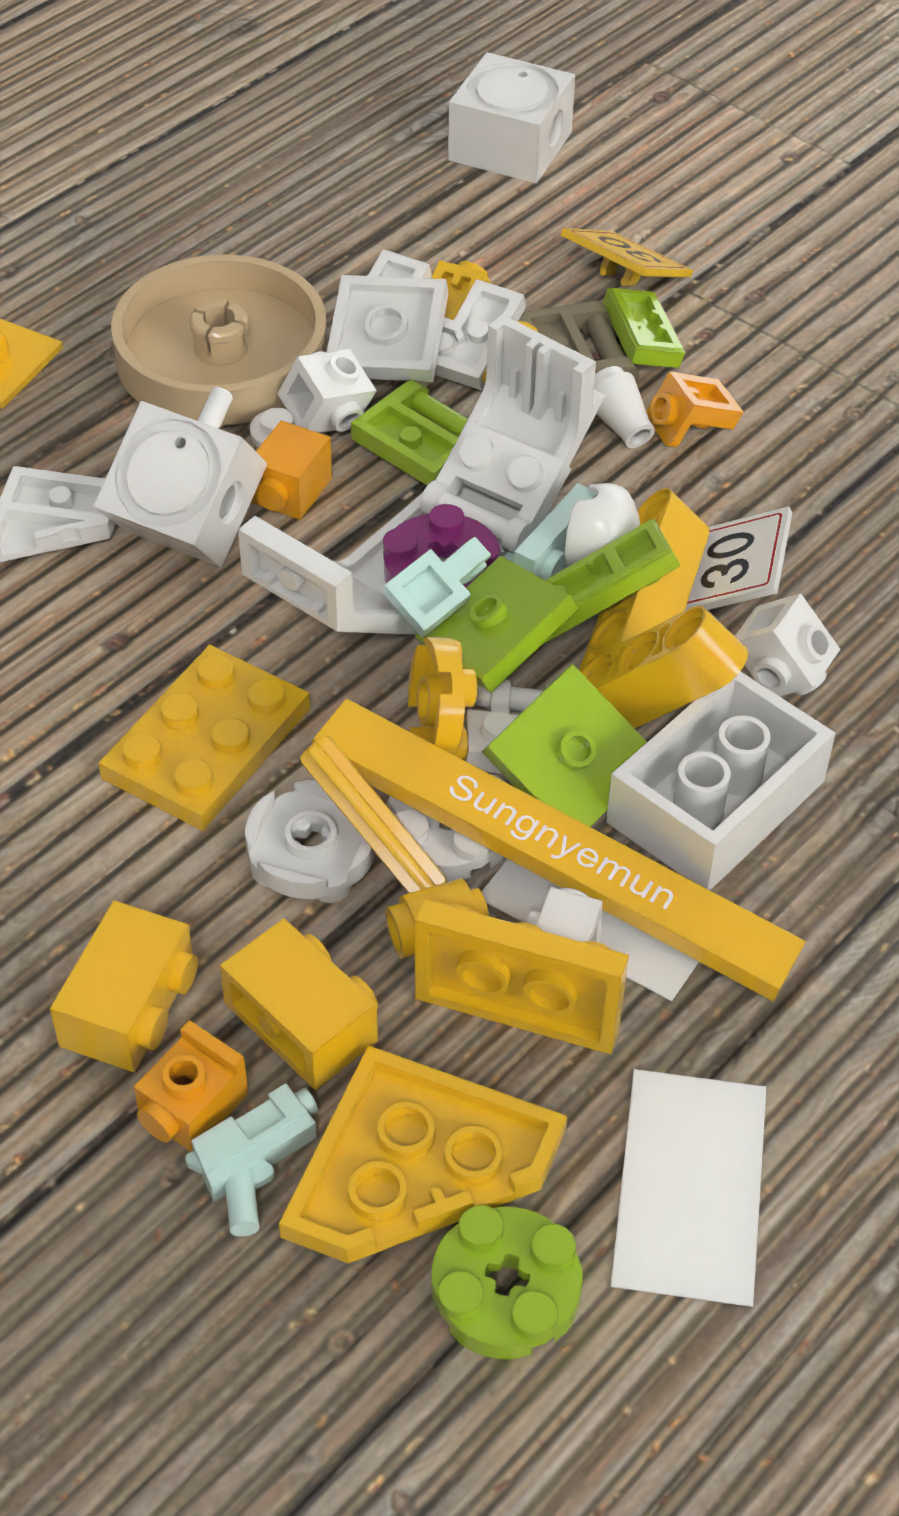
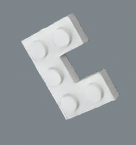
(464, 339)

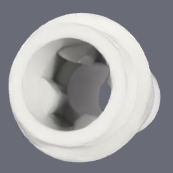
(623, 406)

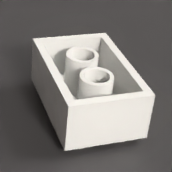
(719, 779)

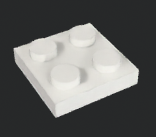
(390, 325)

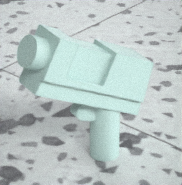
(241, 1152)

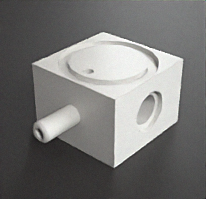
(511, 117)
(182, 480)

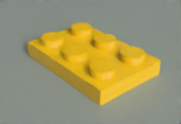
(205, 737)
(519, 975)

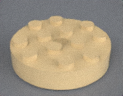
(212, 326)

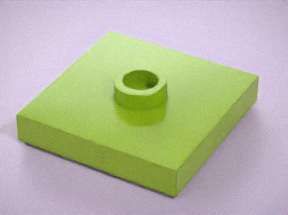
(504, 620)
(566, 747)

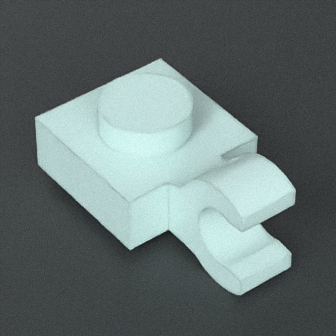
(433, 589)

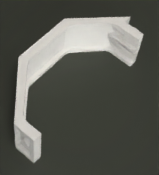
(530, 393)

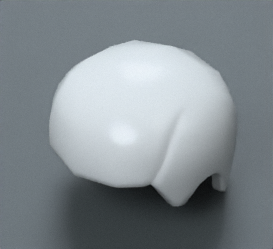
(599, 521)

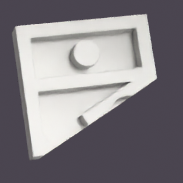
(49, 512)

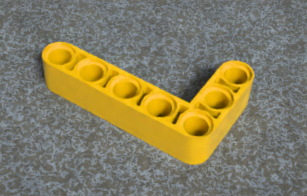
(648, 648)

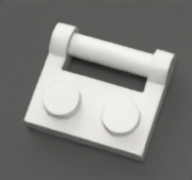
(501, 470)

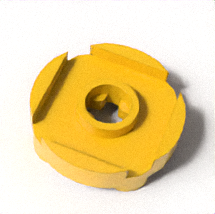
(441, 693)

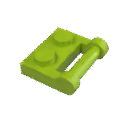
(410, 431)

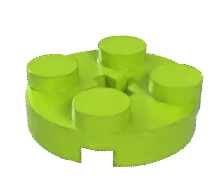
(530, 1315)

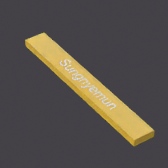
(565, 851)

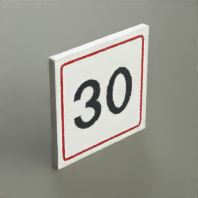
(742, 560)

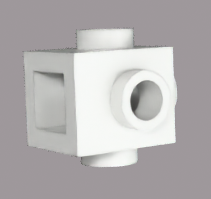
(326, 391)
(787, 646)

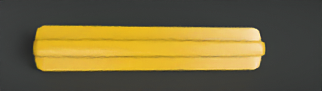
(370, 816)

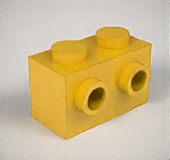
(124, 986)
(300, 1002)

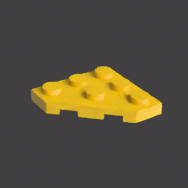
(414, 1156)

